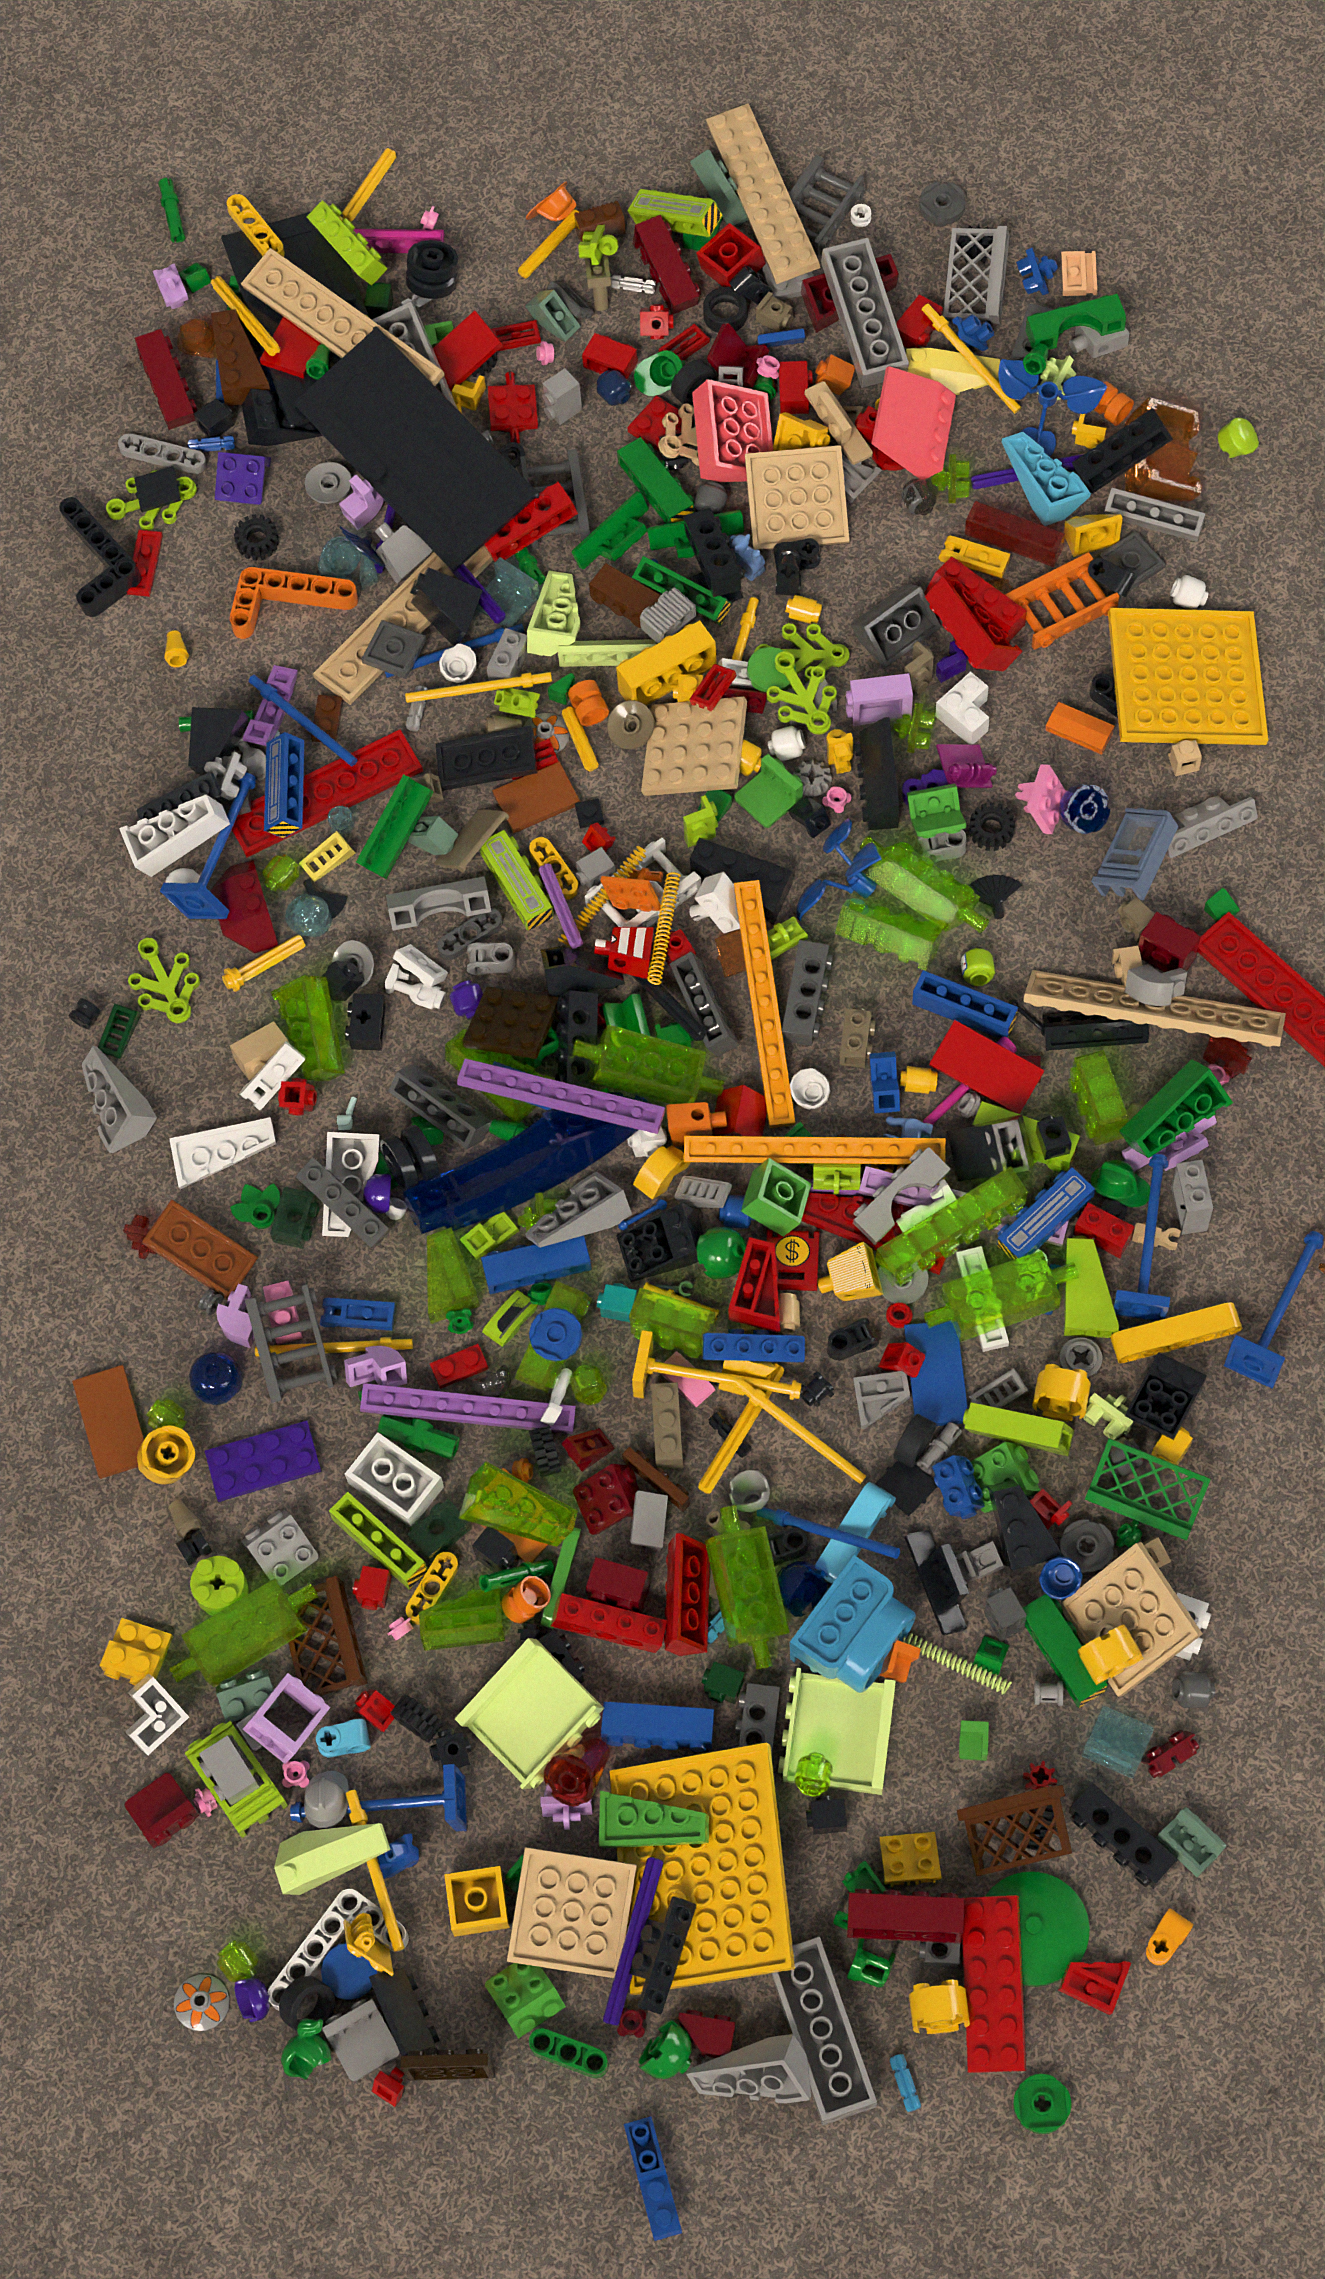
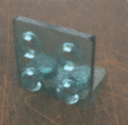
(512, 591)
(1118, 1742)

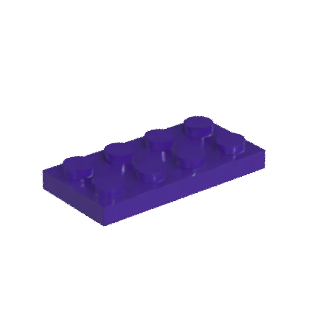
(262, 1461)

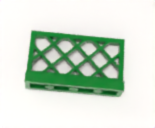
(1137, 1510)

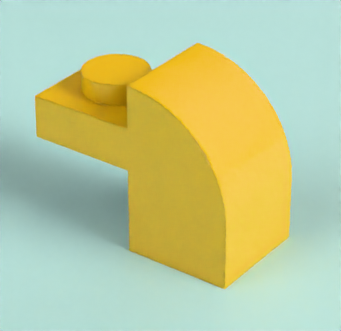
(659, 1171)

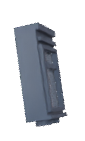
(1136, 852)

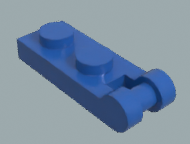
(358, 1314)

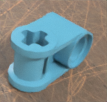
(346, 1738)

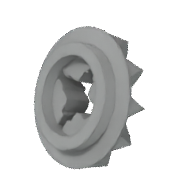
(821, 782)
(1081, 1346)

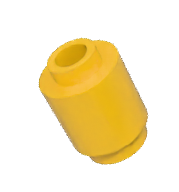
(803, 609)
(919, 1080)

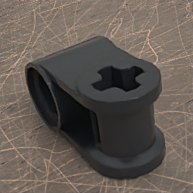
(750, 284)
(805, 554)
(788, 573)
(1114, 577)
(1105, 698)
(856, 1338)
(781, 1550)

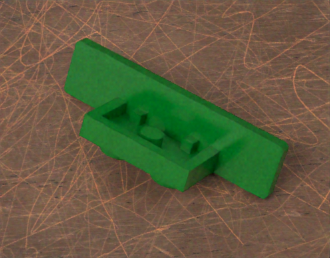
(615, 534)
(674, 534)

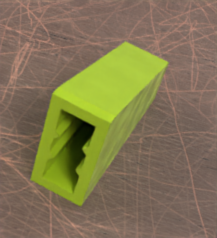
(1087, 1299)
(1019, 1428)

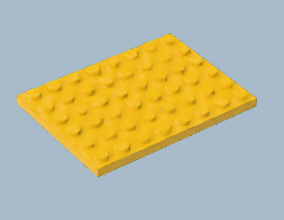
(733, 1879)

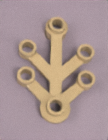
(671, 445)

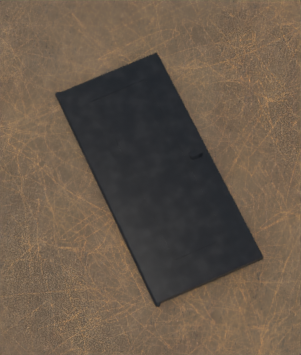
(316, 257)
(415, 449)

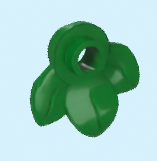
(256, 1203)

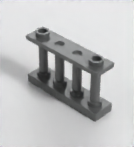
(805, 189)
(572, 486)
(264, 1335)

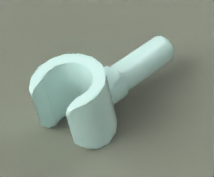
(345, 1122)

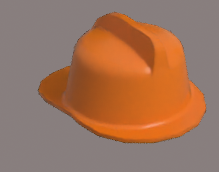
(555, 206)

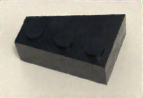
(1020, 1529)

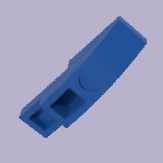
(652, 2178)

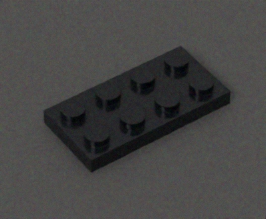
(486, 758)

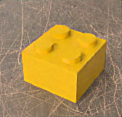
(477, 1901)

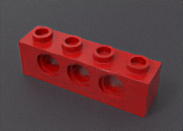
(539, 522)
(608, 1623)

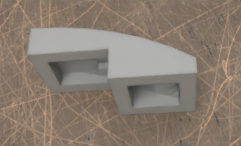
(980, 1562)

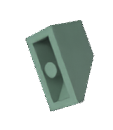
(553, 314)
(433, 835)

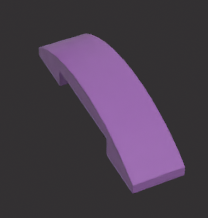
(269, 715)

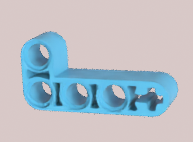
(860, 1521)

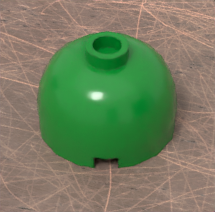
(721, 1252)
(667, 2053)

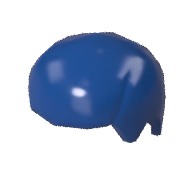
(1060, 1577)

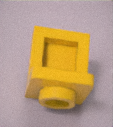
(1087, 435)

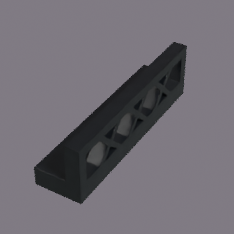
(1086, 1031)

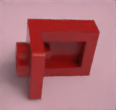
(1049, 1510)

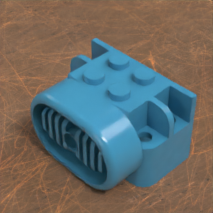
(853, 1627)

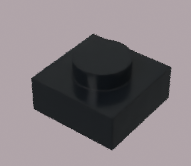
(589, 813)

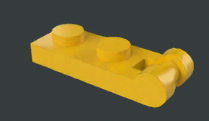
(976, 556)

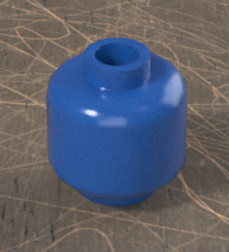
(731, 1213)

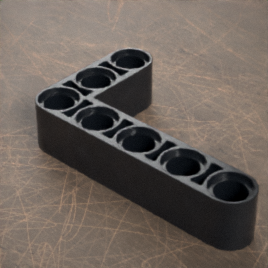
(116, 570)

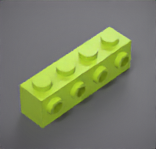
(346, 242)

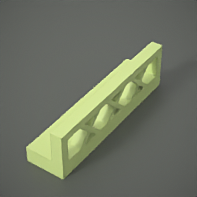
(601, 652)

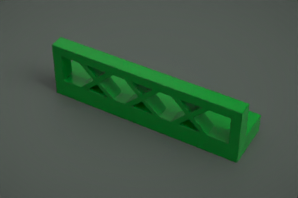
(394, 826)

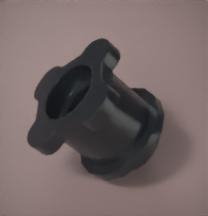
(816, 1390)

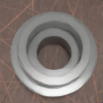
(969, 1105)

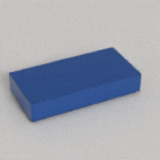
(781, 338)

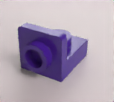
(951, 665)

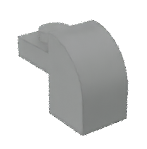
(1153, 987)

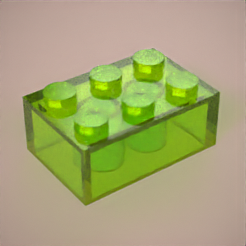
(1097, 1097)
(671, 1322)

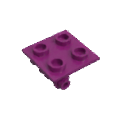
(965, 766)

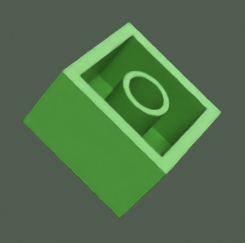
(776, 1197)

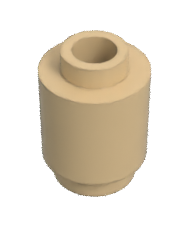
(789, 1313)

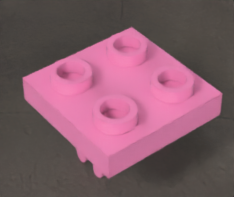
(1043, 798)

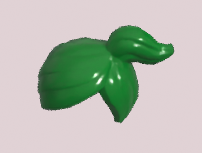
(305, 2050)

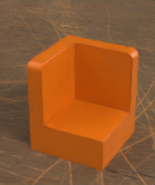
(898, 1661)

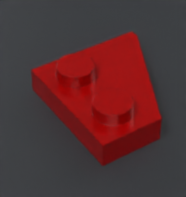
(1095, 1983)

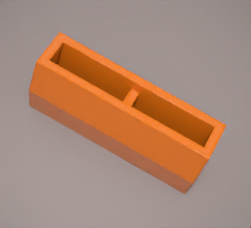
(1080, 728)

